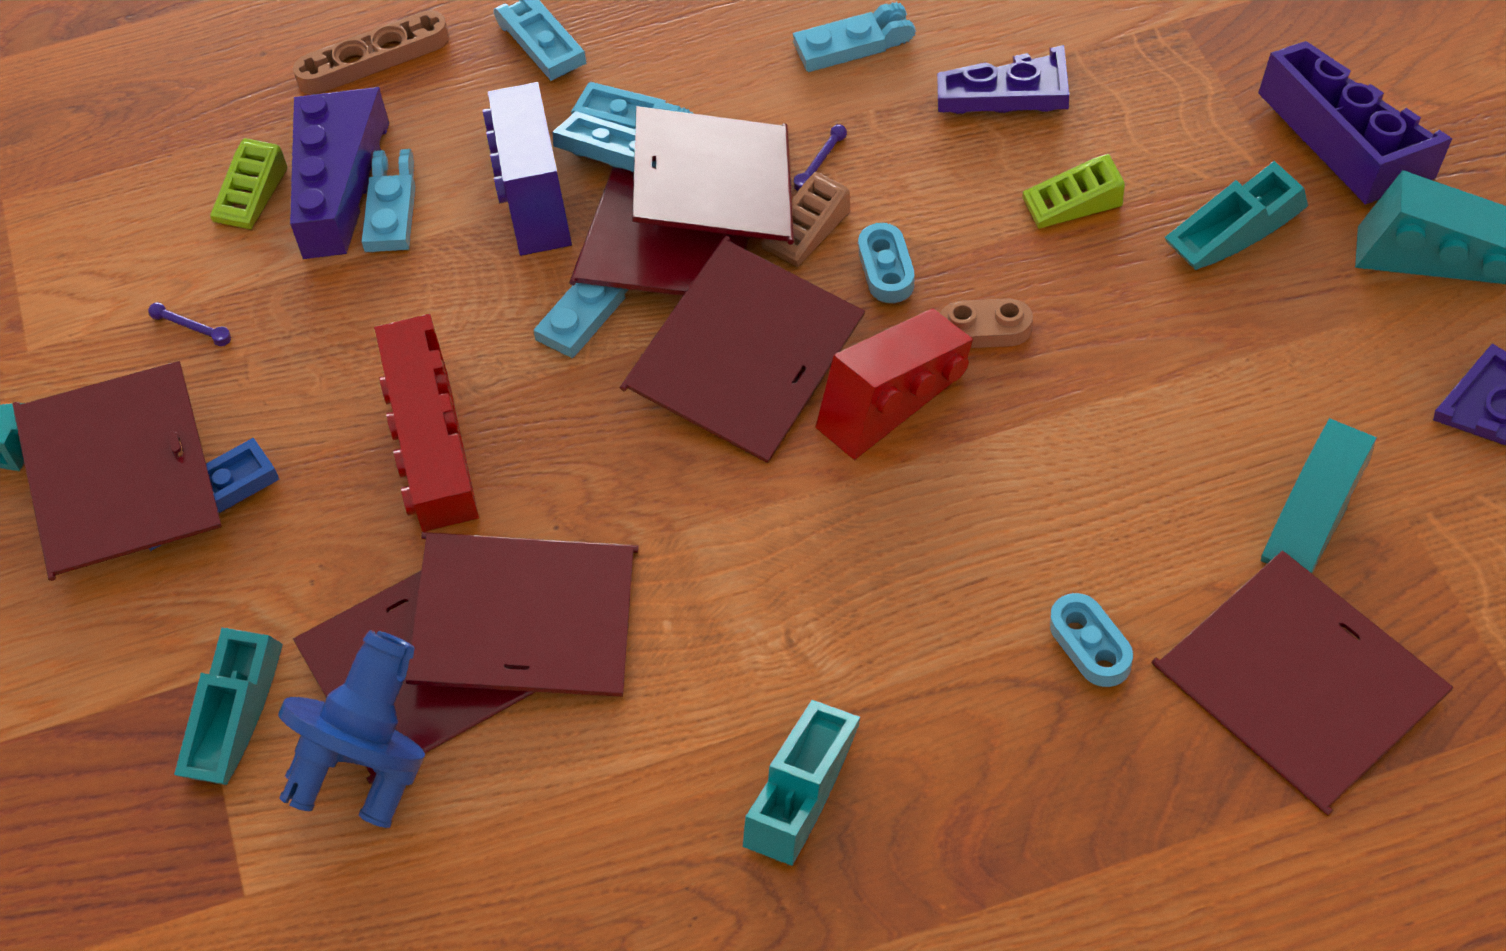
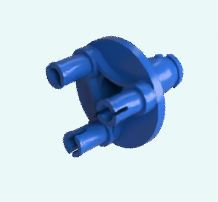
(356, 728)

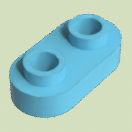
(889, 271)
(1092, 643)

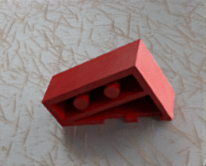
(889, 379)

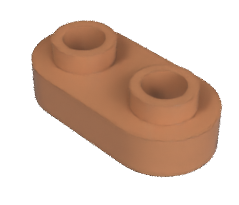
(989, 322)

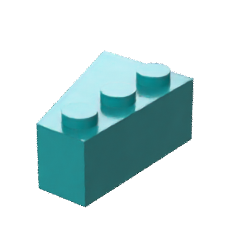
(1434, 232)

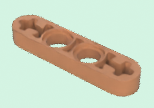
(373, 56)

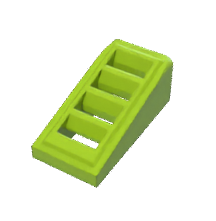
(250, 158)
(1103, 192)

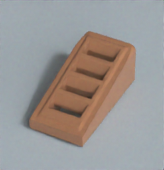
(822, 196)

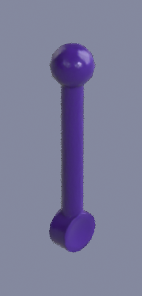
(838, 133)
(220, 335)

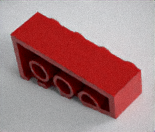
(424, 424)

